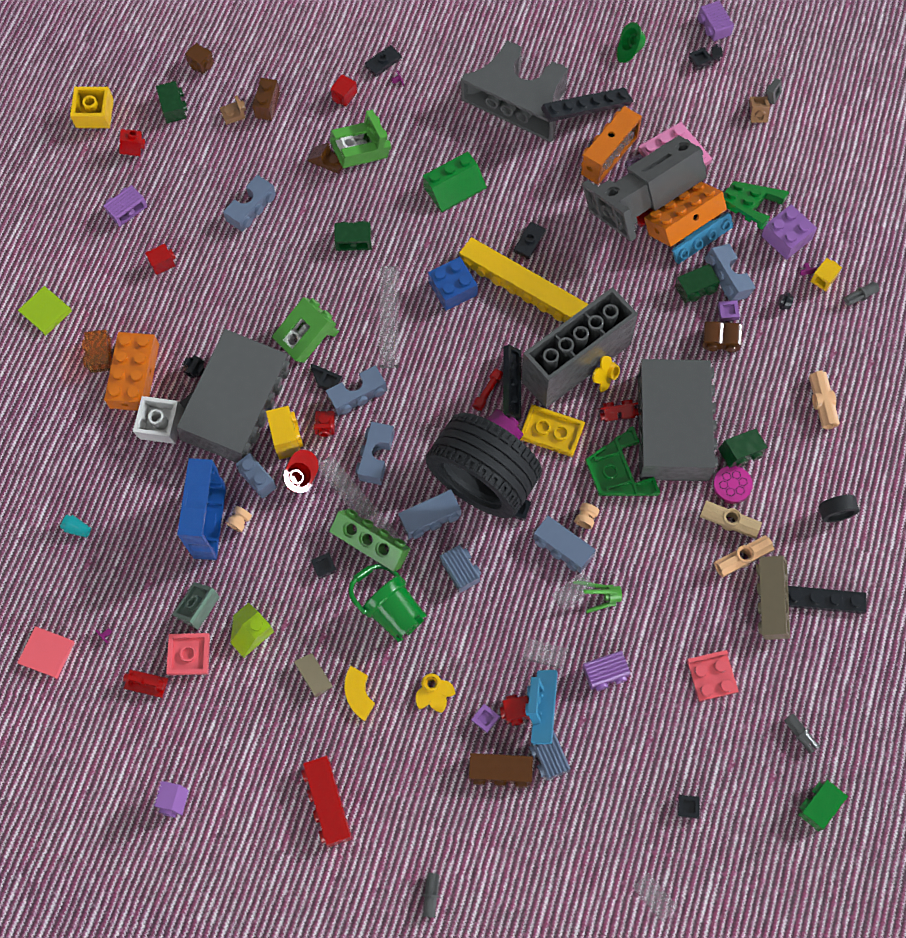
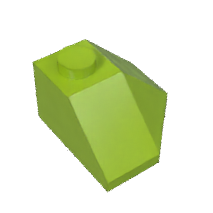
(249, 630)

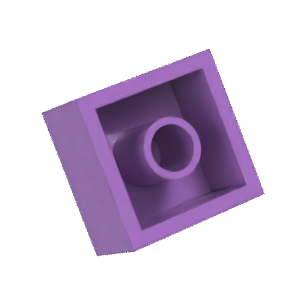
(789, 231)

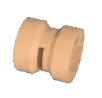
(586, 516)
(238, 519)

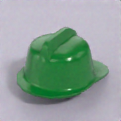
(630, 43)

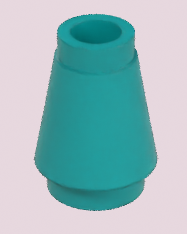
(75, 526)

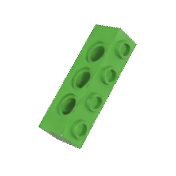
(343, 529)

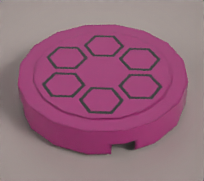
(732, 484)

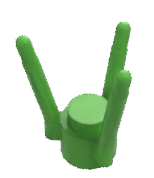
(611, 594)

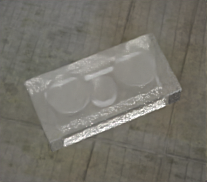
(572, 591)

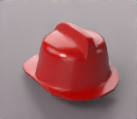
(300, 471)

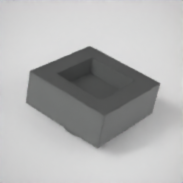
(774, 91)

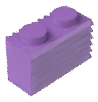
(715, 20)
(125, 205)
(606, 671)
(171, 799)

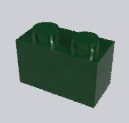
(171, 101)
(353, 236)
(697, 283)
(742, 448)

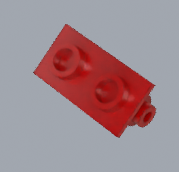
(626, 408)
(145, 683)

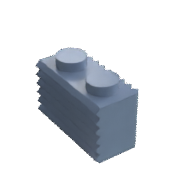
(256, 475)
(460, 568)
(551, 759)

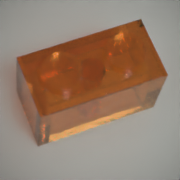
(97, 351)

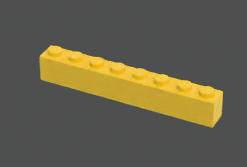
(520, 281)

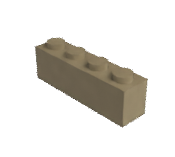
(774, 598)

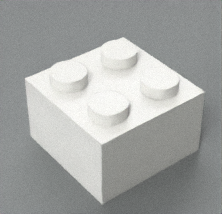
(158, 419)

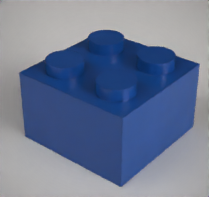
(452, 283)

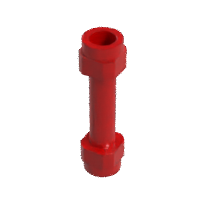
(480, 402)

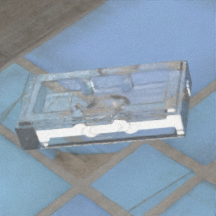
(545, 653)
(655, 897)

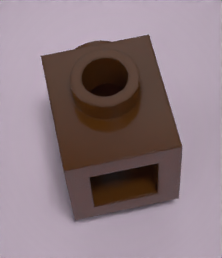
(199, 58)

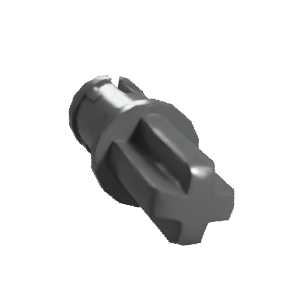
(862, 293)
(801, 733)
(431, 895)

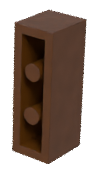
(500, 769)

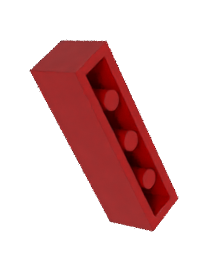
(327, 801)

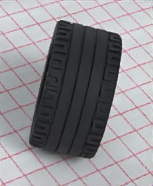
(484, 465)

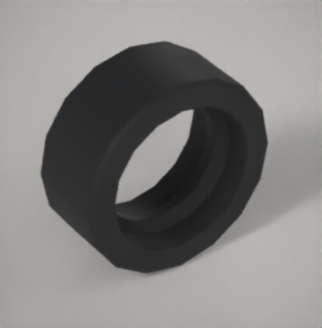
(839, 508)

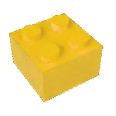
(91, 107)
(284, 431)

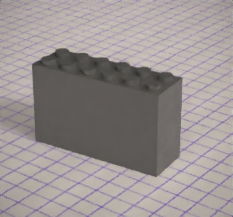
(577, 346)
(233, 396)
(676, 420)

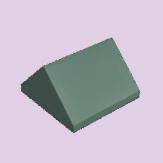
(196, 605)

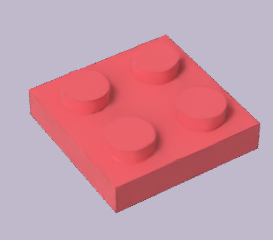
(188, 654)

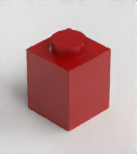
(343, 90)
(161, 258)

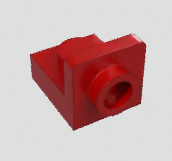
(324, 423)

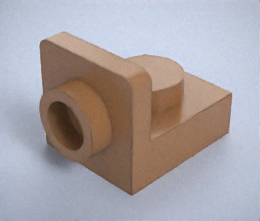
(759, 109)
(234, 111)

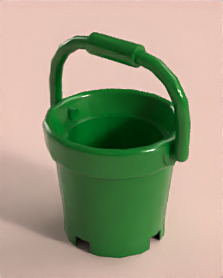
(390, 605)

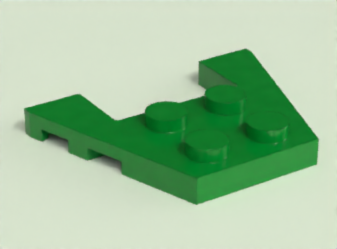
(747, 197)
(611, 471)

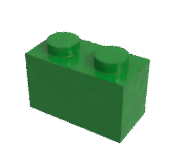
(822, 805)

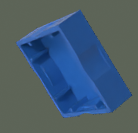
(202, 509)

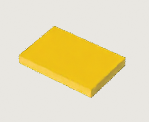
(552, 430)

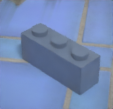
(430, 515)
(563, 544)

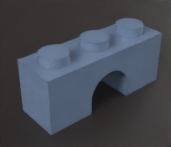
(242, 214)
(734, 285)
(345, 400)
(378, 437)

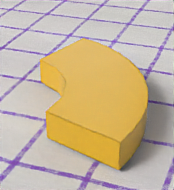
(356, 693)

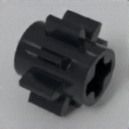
(193, 366)

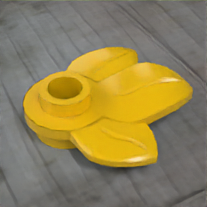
(605, 373)
(435, 695)

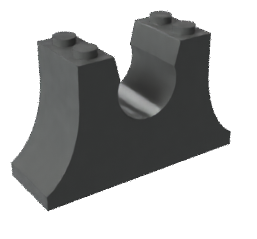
(514, 99)

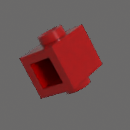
(131, 142)
(514, 710)

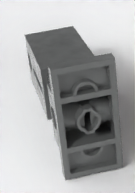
(647, 185)

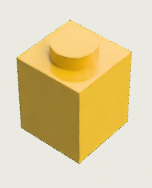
(826, 274)

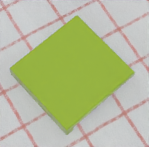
(45, 310)

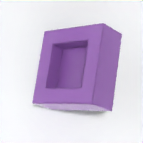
(728, 310)
(485, 718)

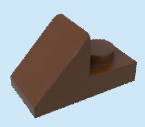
(325, 158)

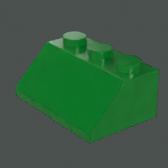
(454, 182)

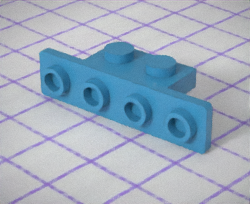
(702, 237)
(542, 706)

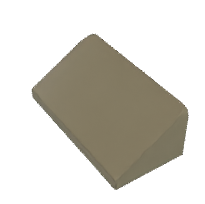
(313, 674)

